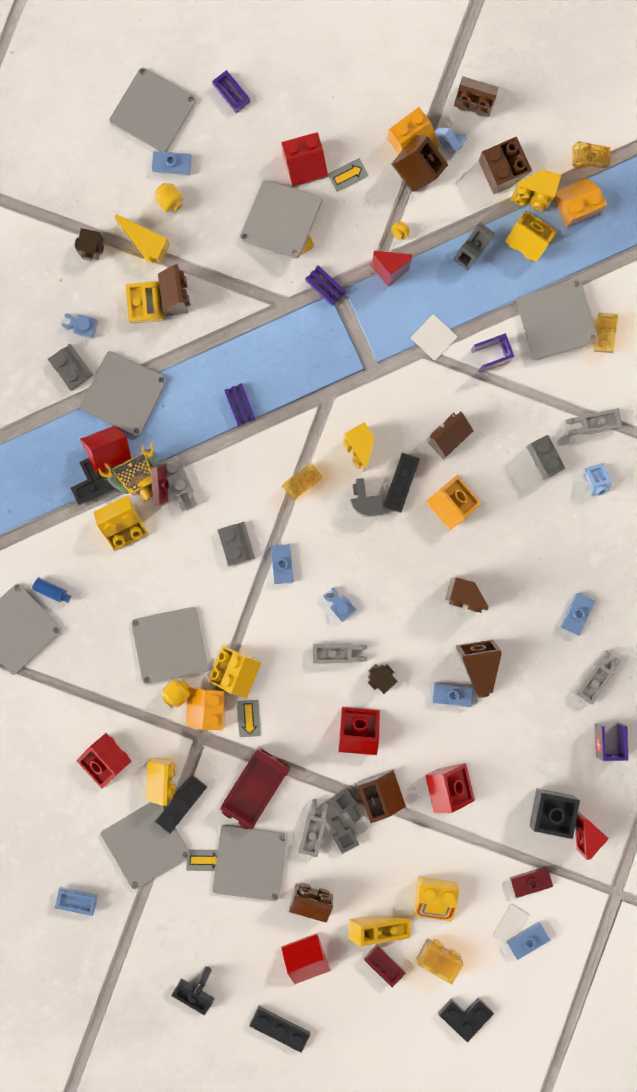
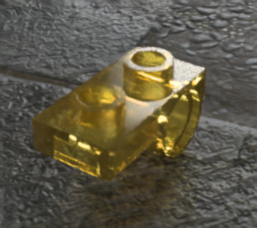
(590, 154)
(606, 332)
(302, 481)

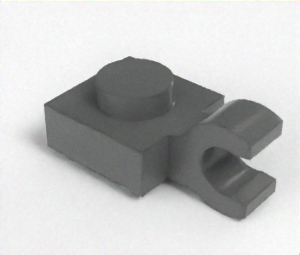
(345, 803)
(344, 837)

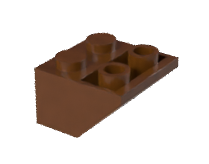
(475, 96)
(419, 163)
(504, 164)
(173, 291)
(449, 437)
(465, 592)
(381, 795)
(311, 902)

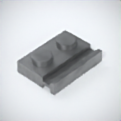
(70, 367)
(236, 543)

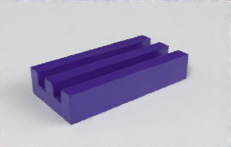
(240, 103)
(308, 279)
(234, 389)

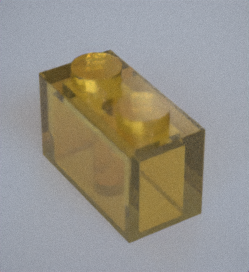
(440, 961)

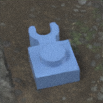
(82, 325)
(341, 606)

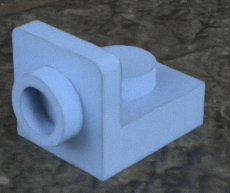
(450, 140)
(598, 479)

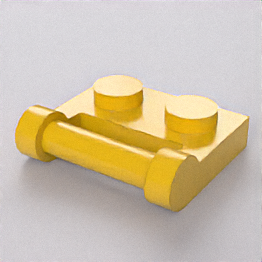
(138, 304)

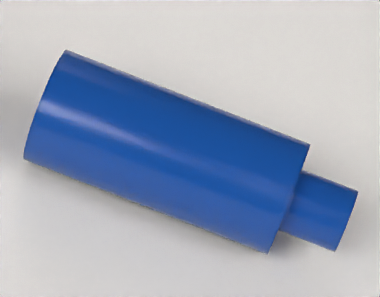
(51, 590)

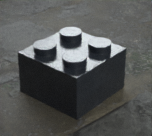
(554, 813)

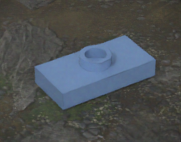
(171, 163)
(282, 564)
(577, 614)
(452, 695)
(76, 901)
(528, 940)

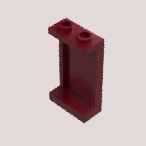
(254, 788)

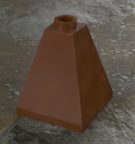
(481, 664)

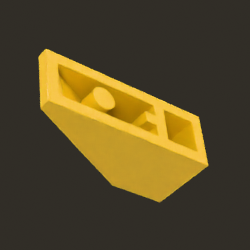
(149, 244)
(378, 929)

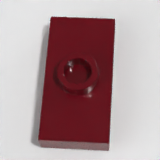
(159, 484)
(531, 882)
(384, 965)

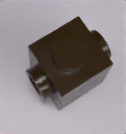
(89, 244)
(381, 677)

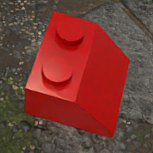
(304, 159)
(359, 731)
(104, 760)
(449, 788)

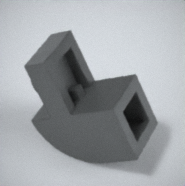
(474, 246)
(363, 505)

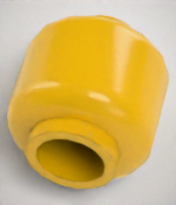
(168, 197)
(176, 693)

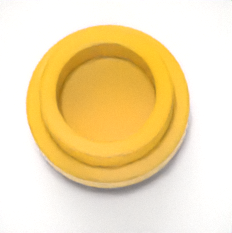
(400, 230)

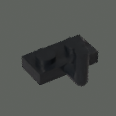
(193, 995)

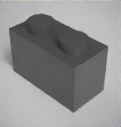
(545, 457)

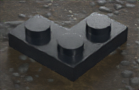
(92, 487)
(466, 1022)

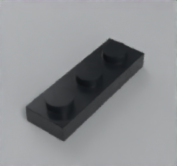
(401, 482)
(181, 804)
(279, 1029)

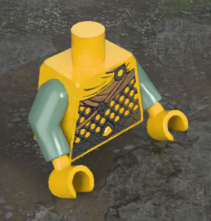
(134, 474)

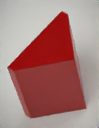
(390, 265)
(106, 447)
(588, 837)
(305, 958)

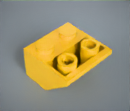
(537, 190)
(360, 443)
(120, 523)
(234, 672)
(160, 780)

